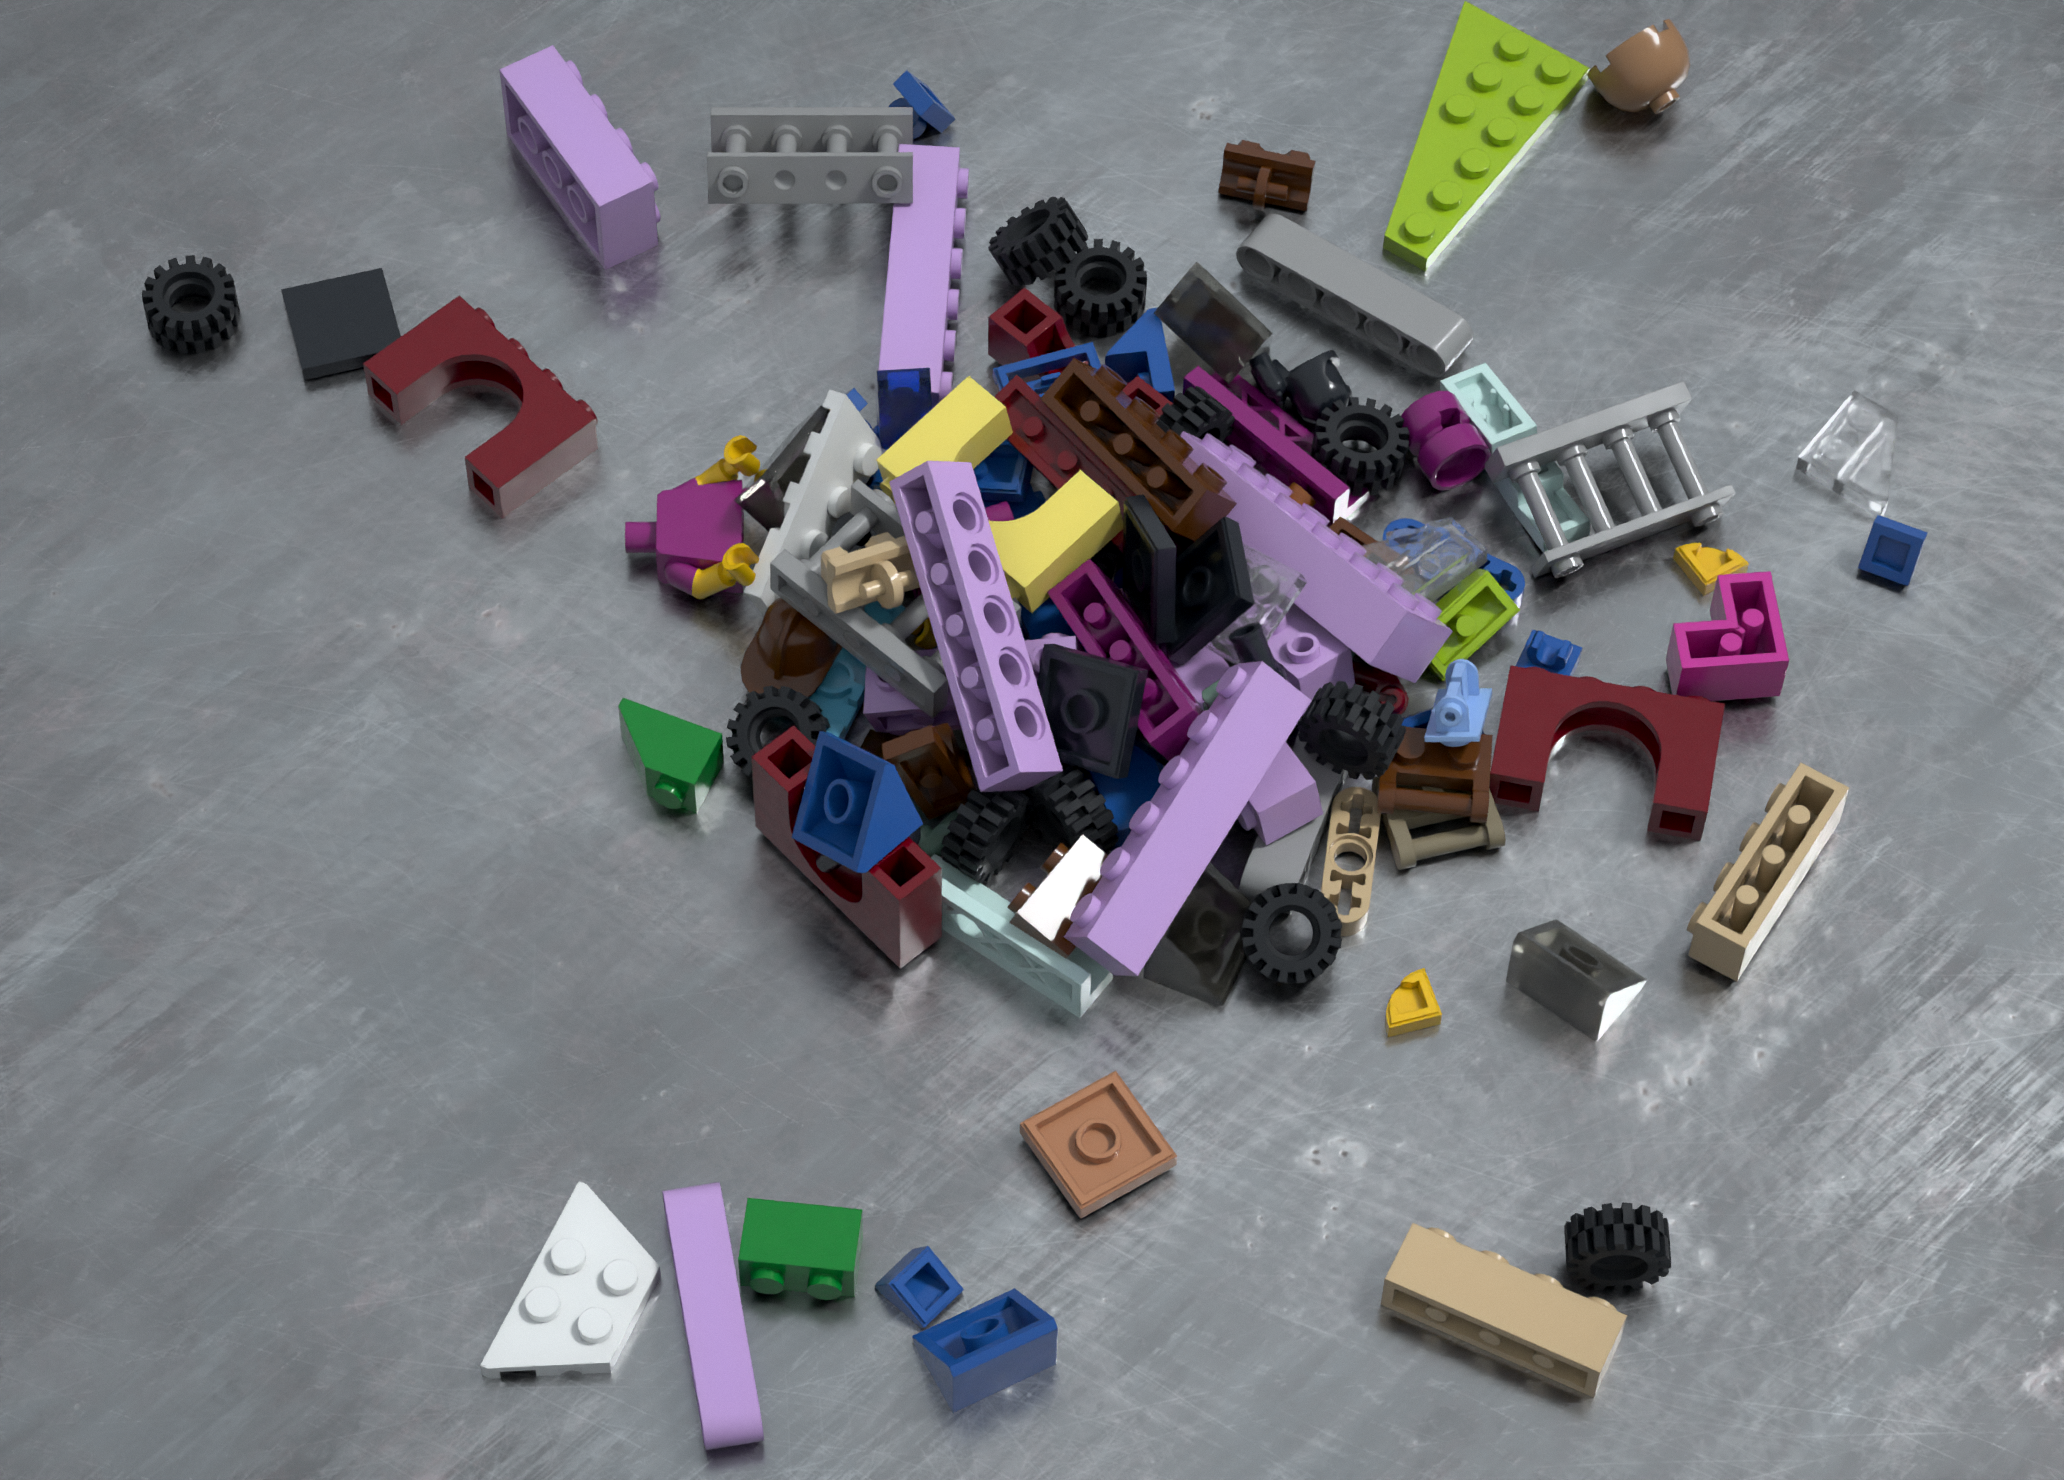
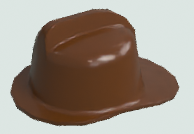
(788, 652)

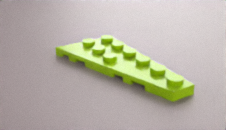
(1483, 117)

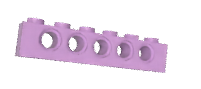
(975, 626)

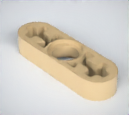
(1363, 843)

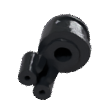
(1309, 386)

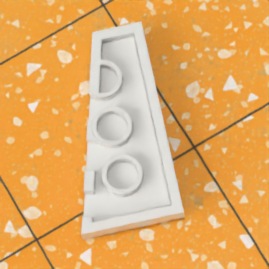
(838, 458)

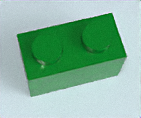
(800, 1248)

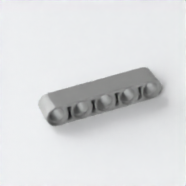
(1354, 295)
(1293, 854)

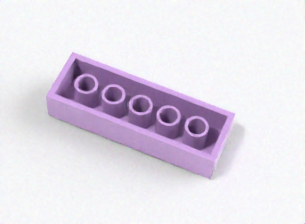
(1343, 588)

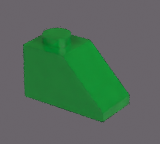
(671, 755)

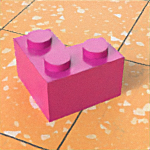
(1738, 650)

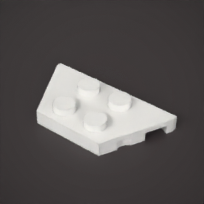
(577, 1296)

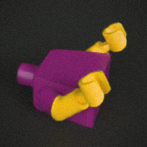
(702, 528)

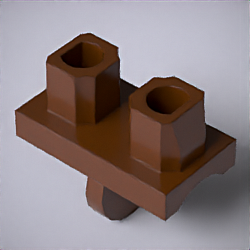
(1267, 176)

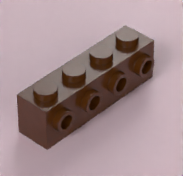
(1138, 450)

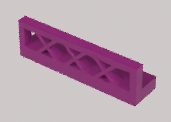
(1271, 449)

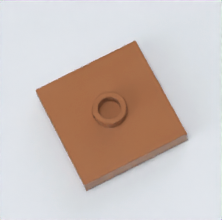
(1098, 1144)

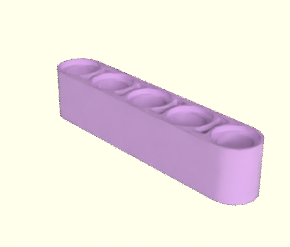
(712, 1316)

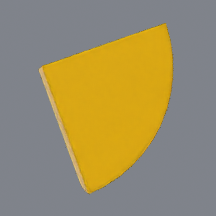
(1706, 563)
(1412, 1005)

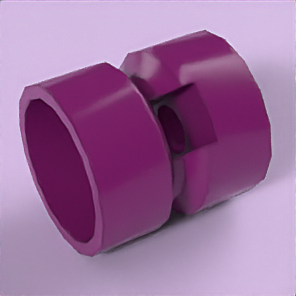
(1444, 440)

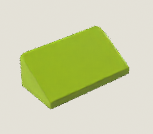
(1474, 614)

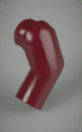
(1383, 684)

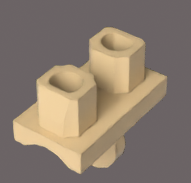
(870, 574)

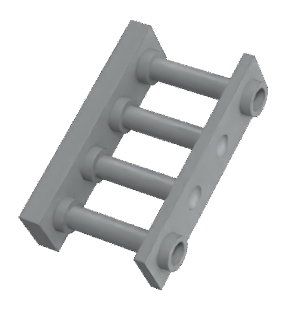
(810, 155)
(1615, 430)
(875, 645)

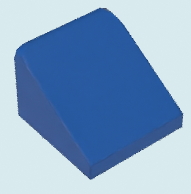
(919, 1286)

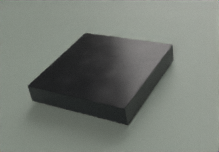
(340, 322)
(1149, 569)
(1209, 589)
(1091, 708)

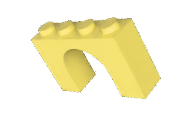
(1034, 548)

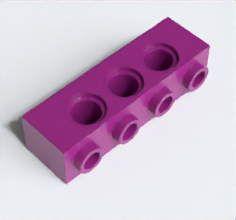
(1113, 631)

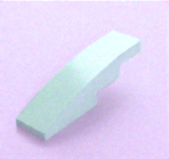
(1503, 421)

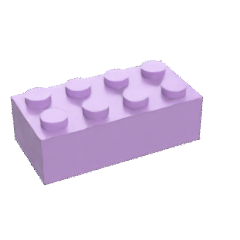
(580, 156)

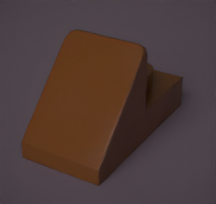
(931, 768)

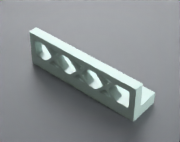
(982, 922)

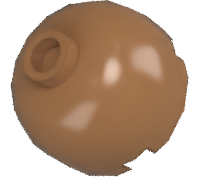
(1644, 70)

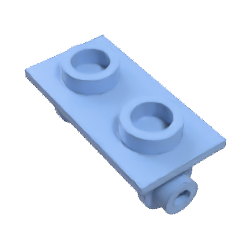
(1460, 708)

